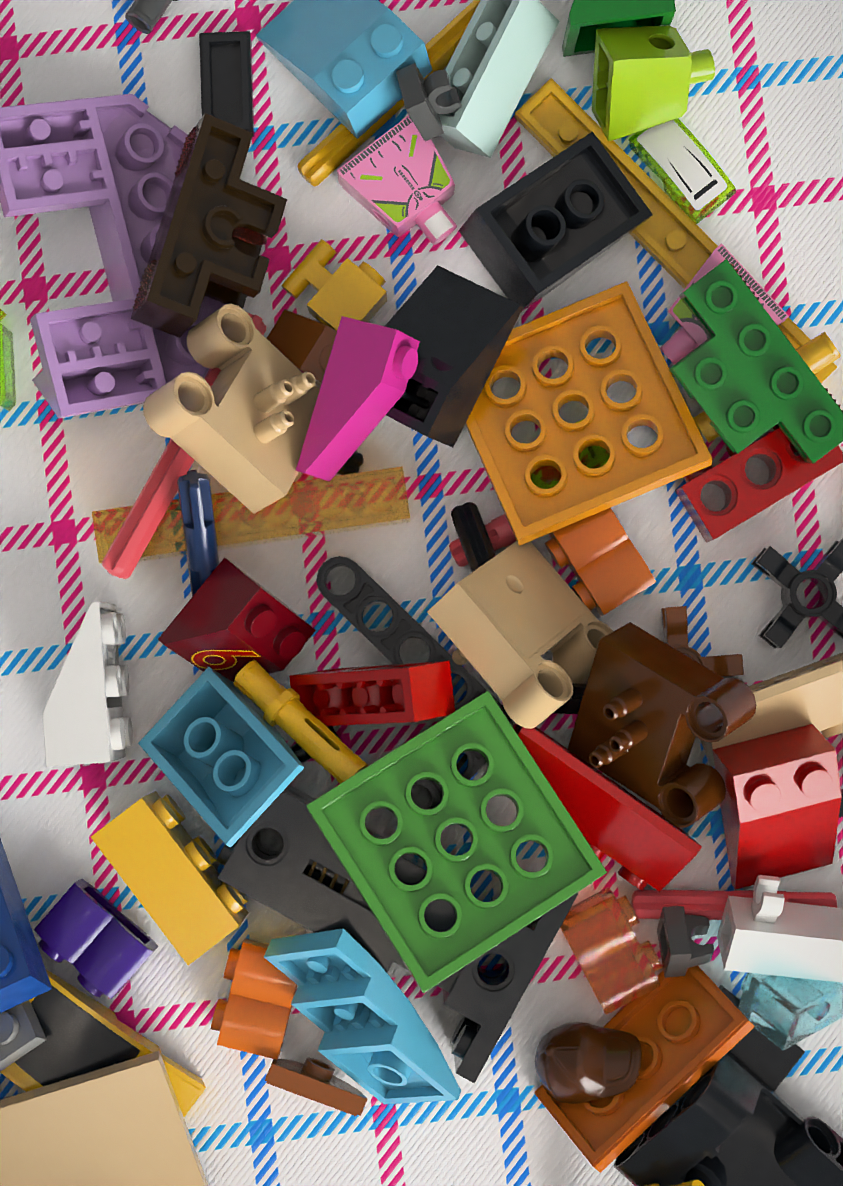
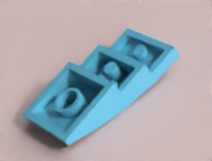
(365, 1018)

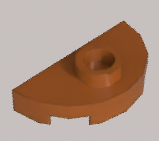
(316, 1082)

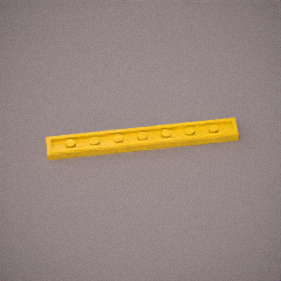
(669, 233)

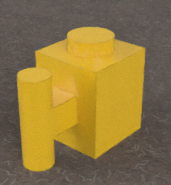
(349, 292)

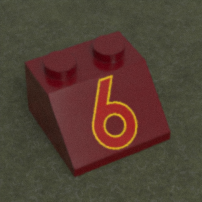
(235, 623)

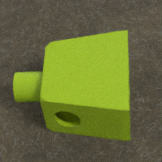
(643, 77)

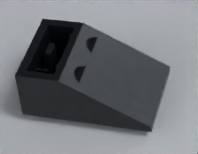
(460, 341)

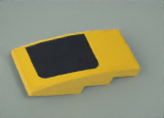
(86, 1038)

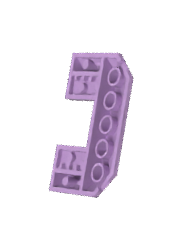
(122, 167)

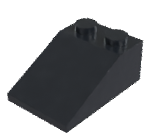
(554, 221)

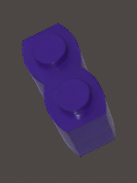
(94, 939)

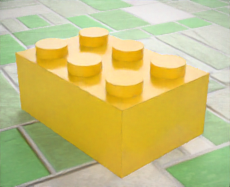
(172, 875)

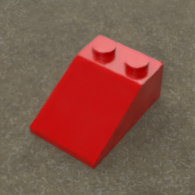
(779, 804)

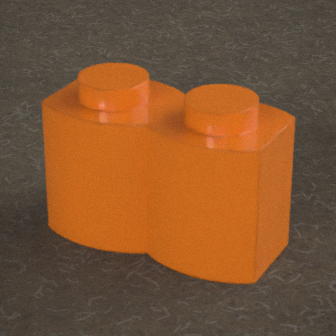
(602, 560)
(257, 1003)

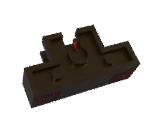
(208, 231)

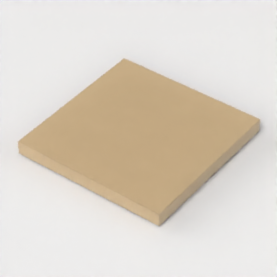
(100, 1131)

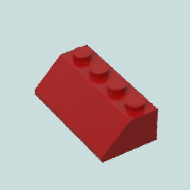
(611, 816)

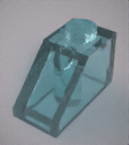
(790, 1006)

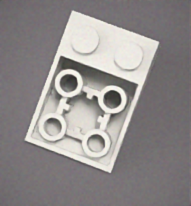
(85, 707)

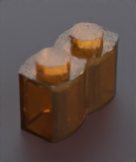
(609, 951)

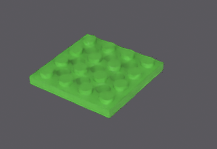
(509, 773)

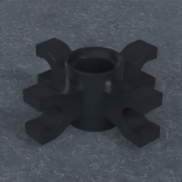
(789, 578)

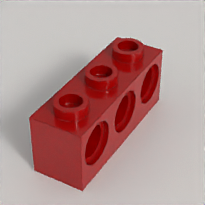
(744, 497)
(377, 693)

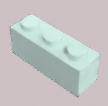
(494, 70)

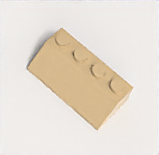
(792, 701)

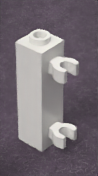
(781, 936)

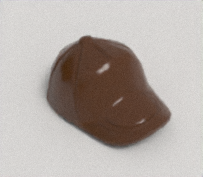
(587, 1062)

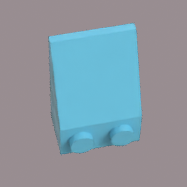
(346, 55)
(222, 755)

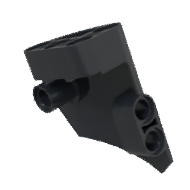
(734, 1134)

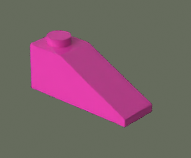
(359, 387)

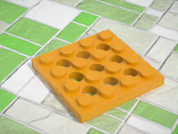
(629, 469)

